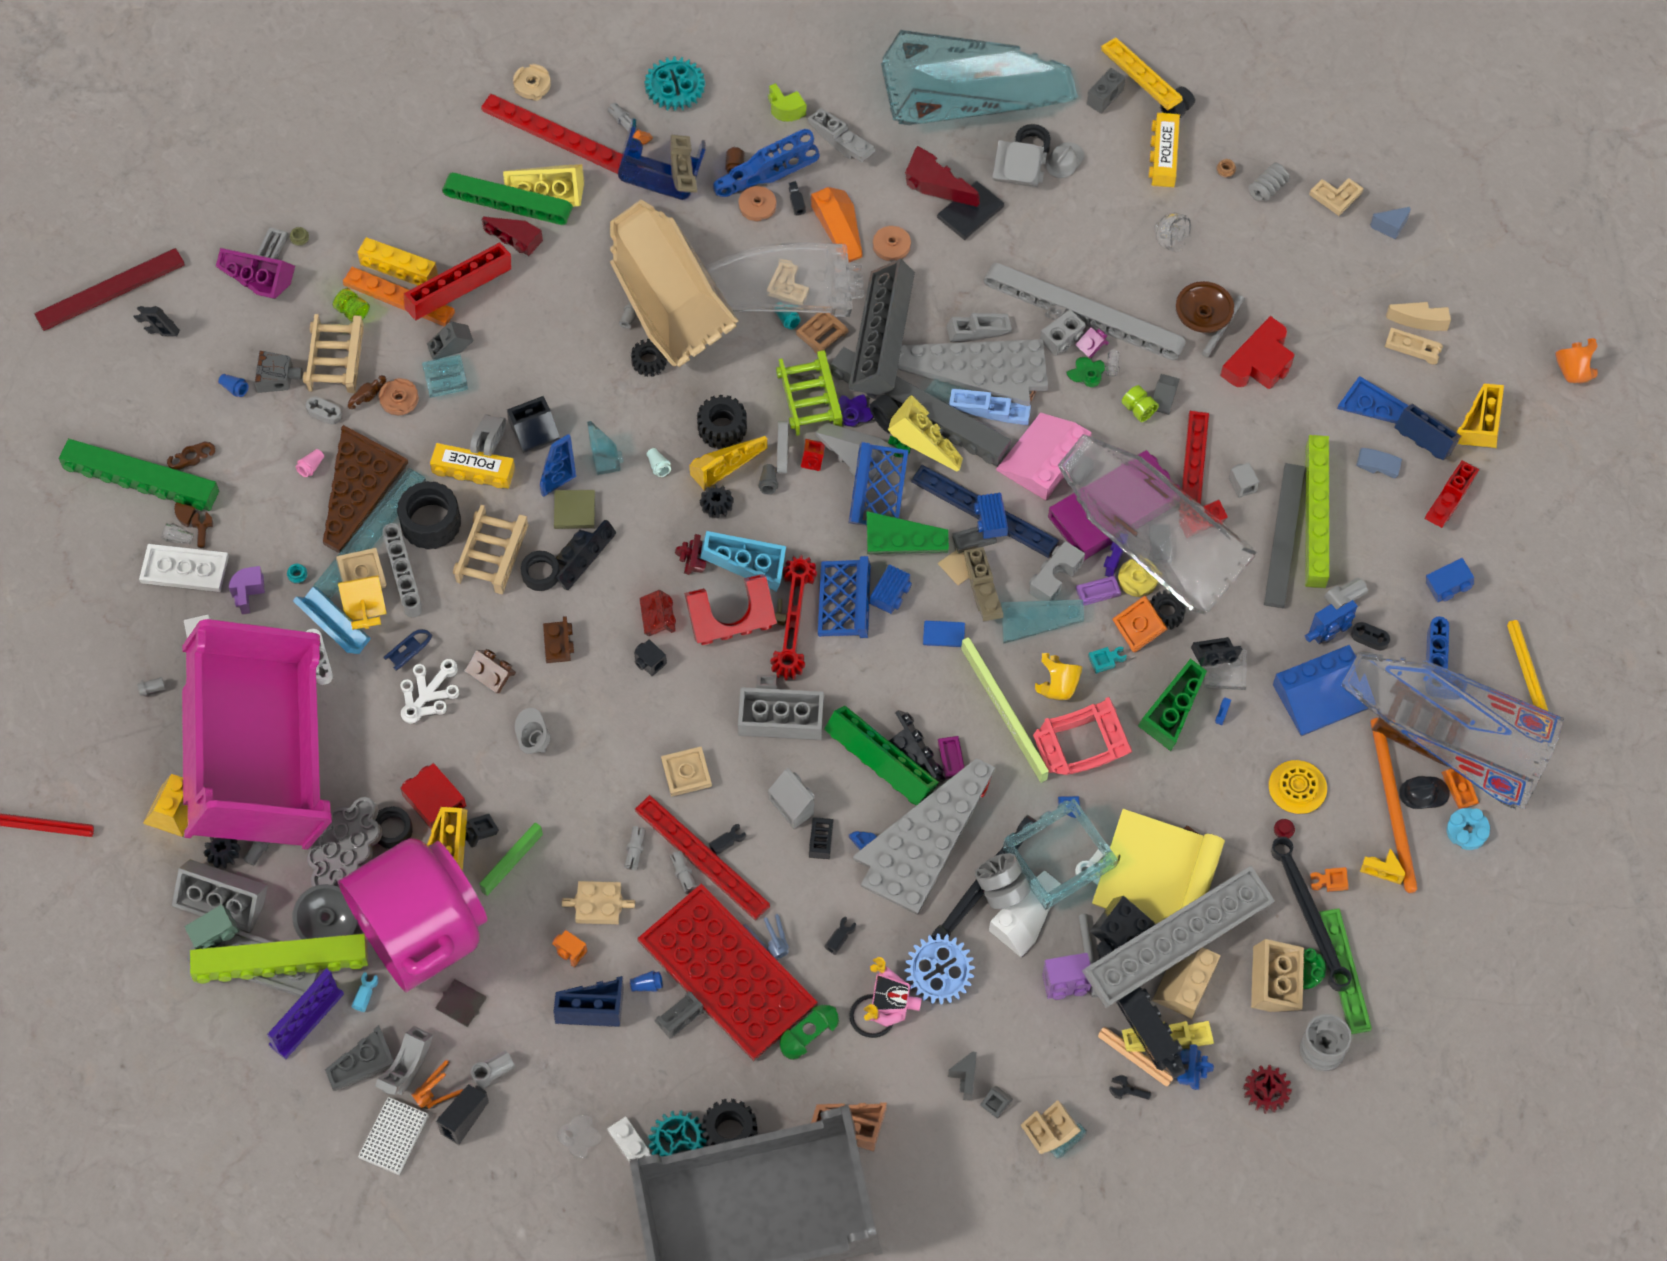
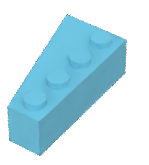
(745, 556)

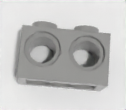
(1060, 330)

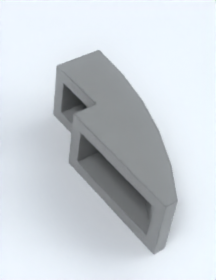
(978, 327)

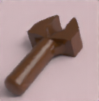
(208, 522)

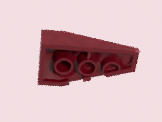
(934, 180)

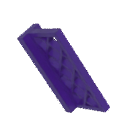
(304, 1015)

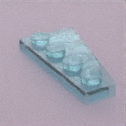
(1037, 617)

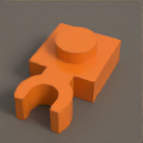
(1334, 879)

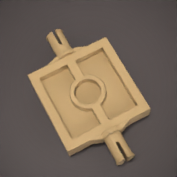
(598, 902)

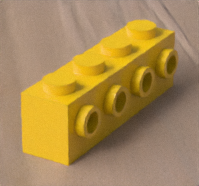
(396, 262)

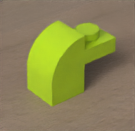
(786, 108)

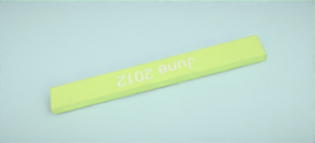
(1005, 710)

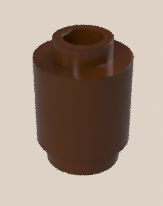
(734, 158)

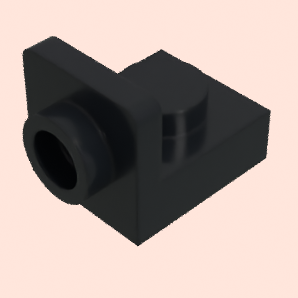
(480, 828)

